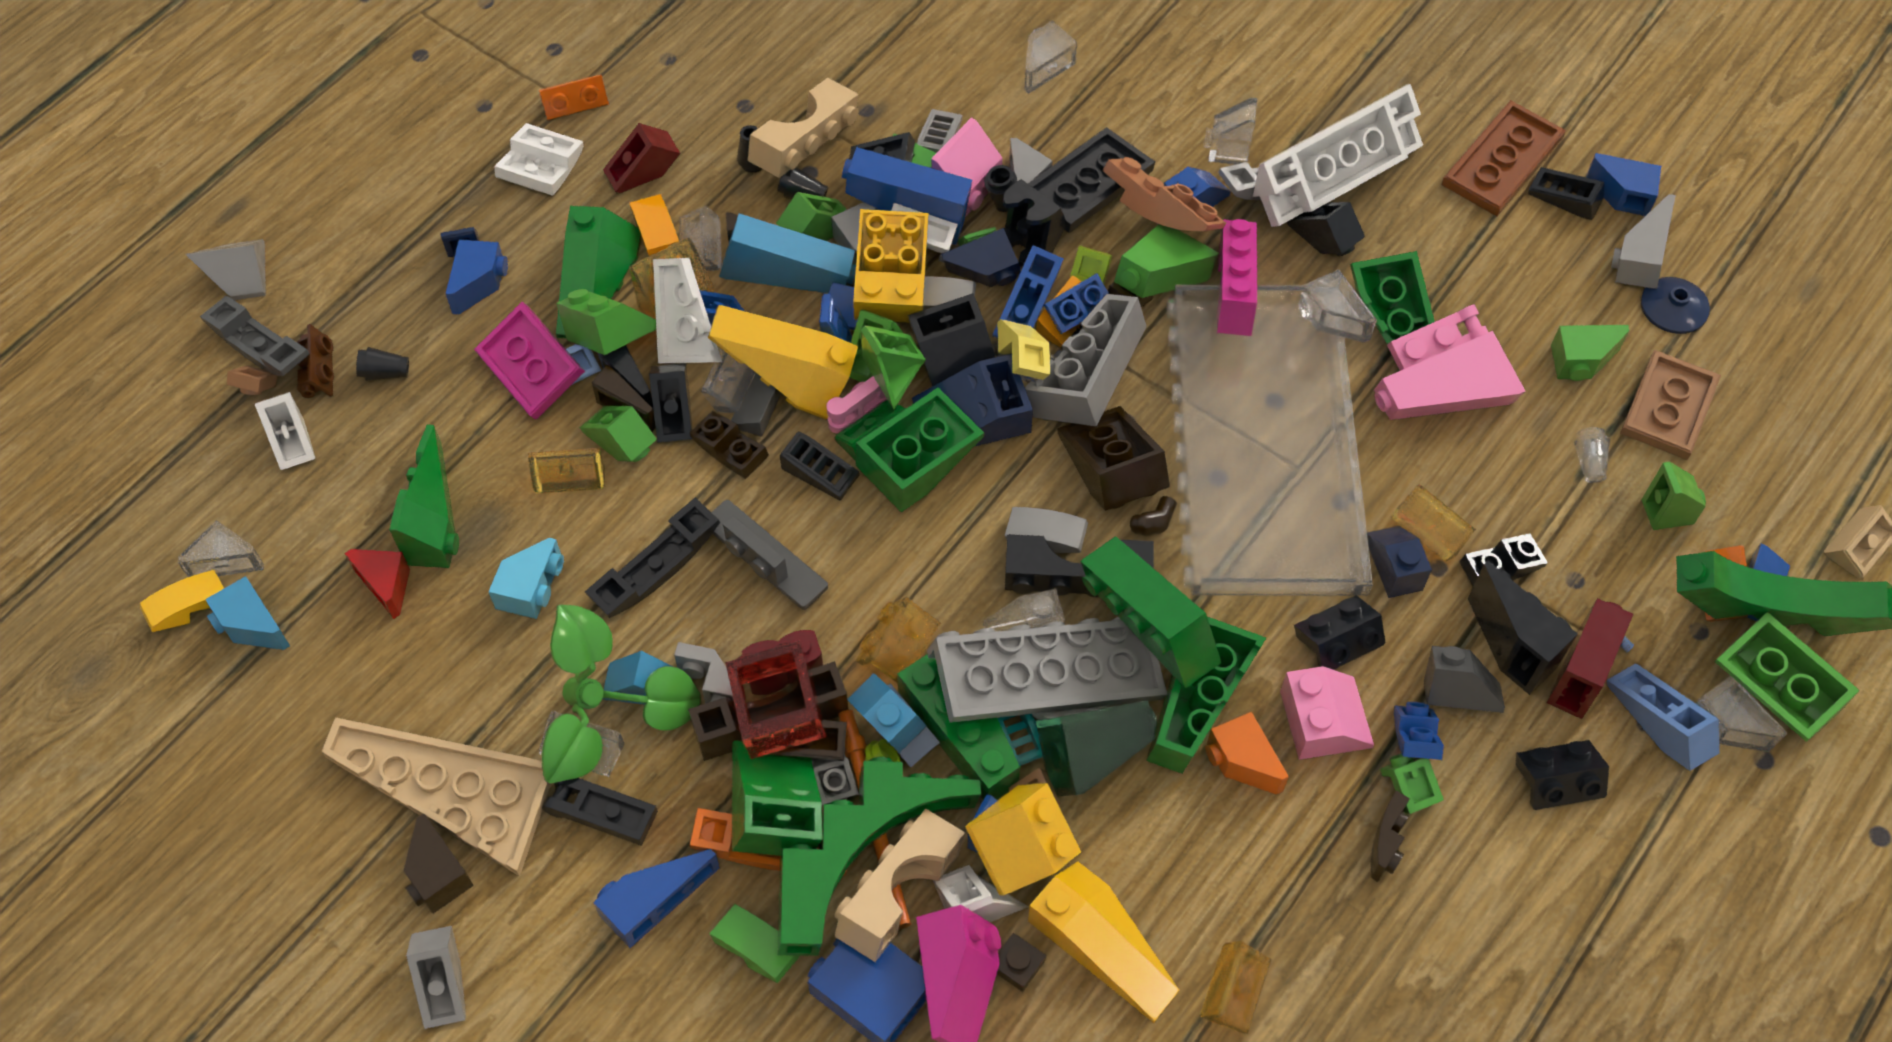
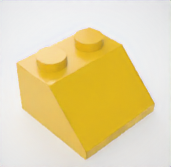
(1023, 838)

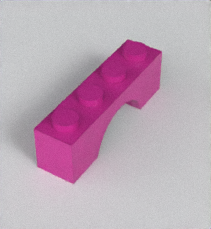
(1238, 277)

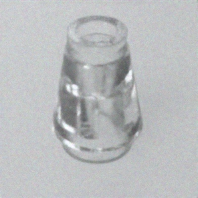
(1593, 453)

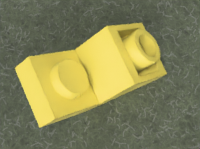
(1027, 347)

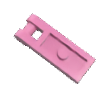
(1436, 338)
(853, 406)

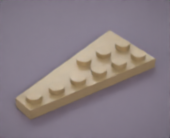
(466, 790)

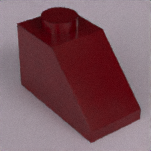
(641, 158)

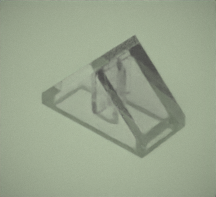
(219, 551)

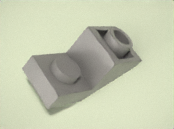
(701, 663)

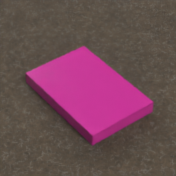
(529, 360)

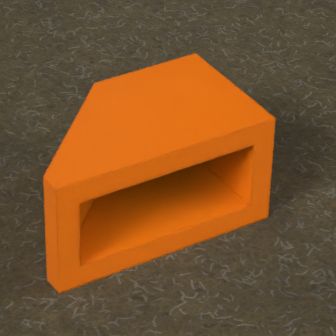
(1246, 754)

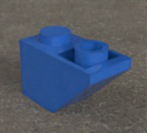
(1627, 183)

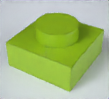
(1089, 263)

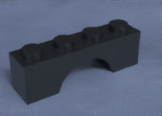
(1037, 568)

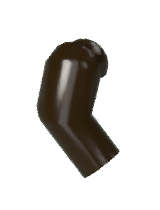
(1154, 521)

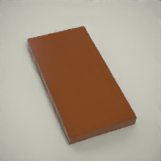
(1503, 158)

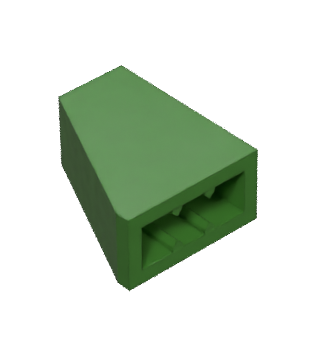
(1164, 260)

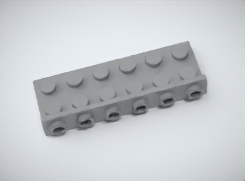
(1044, 669)

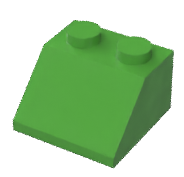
(601, 322)

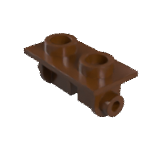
(319, 363)

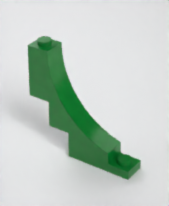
(1829, 607)

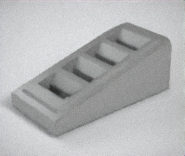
(928, 129)

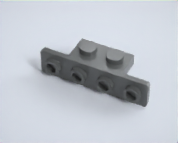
(767, 556)

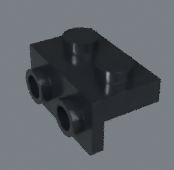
(1342, 632)
(1564, 774)

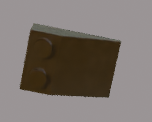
(1116, 459)

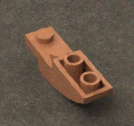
(1165, 205)

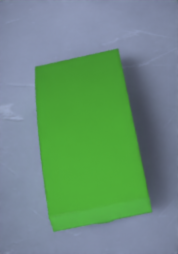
(753, 941)

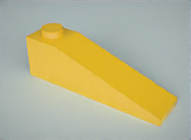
(793, 359)
(1095, 930)

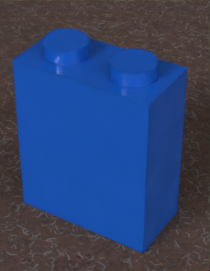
(867, 994)

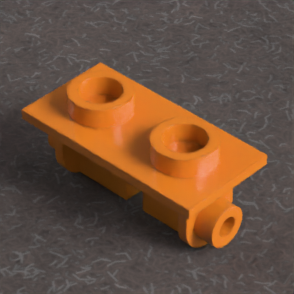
(574, 97)

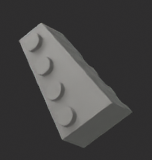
(1090, 363)

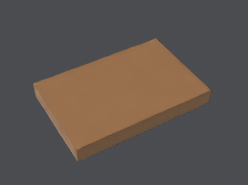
(1670, 404)

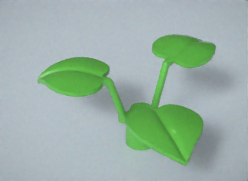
(575, 645)

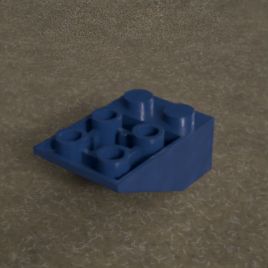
(990, 398)

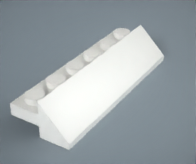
(1339, 157)

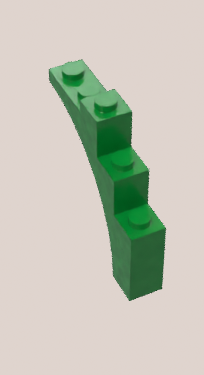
(885, 802)

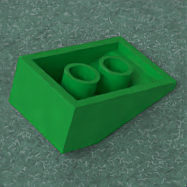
(917, 448)

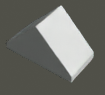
(285, 430)

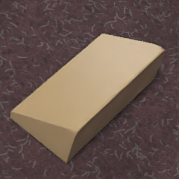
(1862, 541)

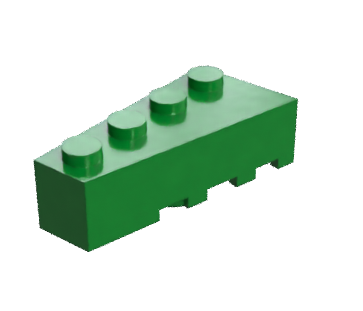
(1153, 610)
(974, 746)

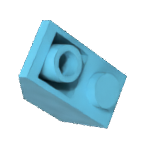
(525, 579)

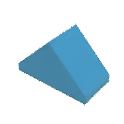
(630, 674)

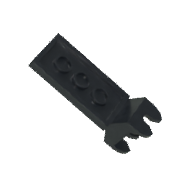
(1066, 193)

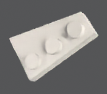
(681, 315)

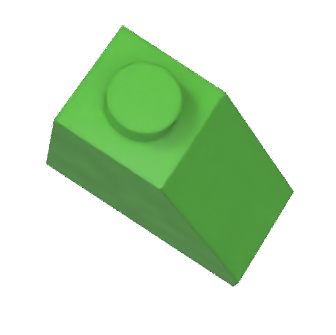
(811, 215)
(1585, 349)
(620, 432)
(1673, 498)

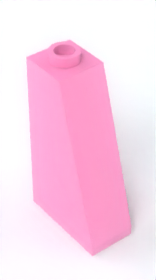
(1452, 381)

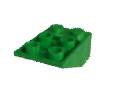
(773, 803)

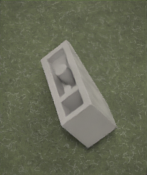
(1644, 247)

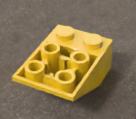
(890, 263)

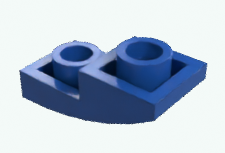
(1076, 303)
(1417, 731)

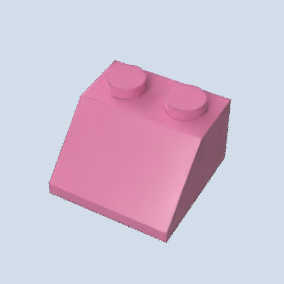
(969, 156)
(1324, 712)

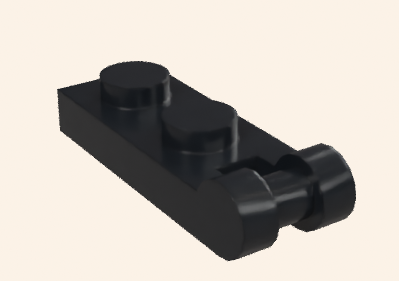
(602, 809)

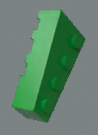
(1192, 711)

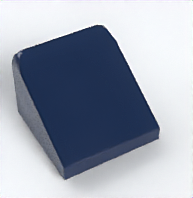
(451, 238)

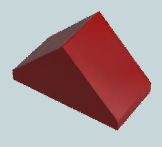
(383, 574)

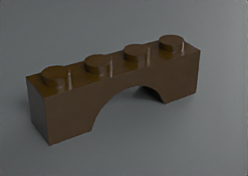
(718, 724)

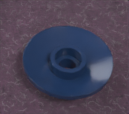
(1675, 305)

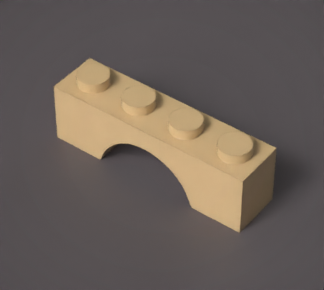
(784, 145)
(872, 915)

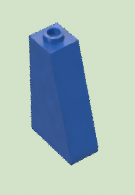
(889, 180)

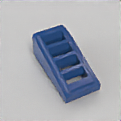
(832, 321)

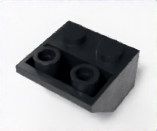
(951, 337)

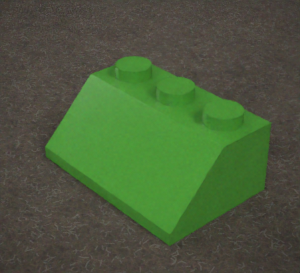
(1787, 677)

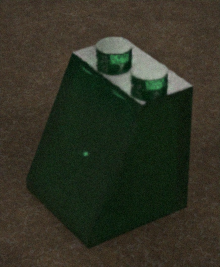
(1093, 743)

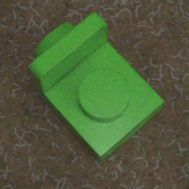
(1414, 780)

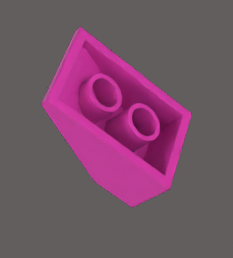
(958, 971)

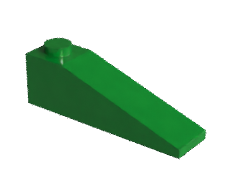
(596, 253)
(1394, 293)
(423, 513)

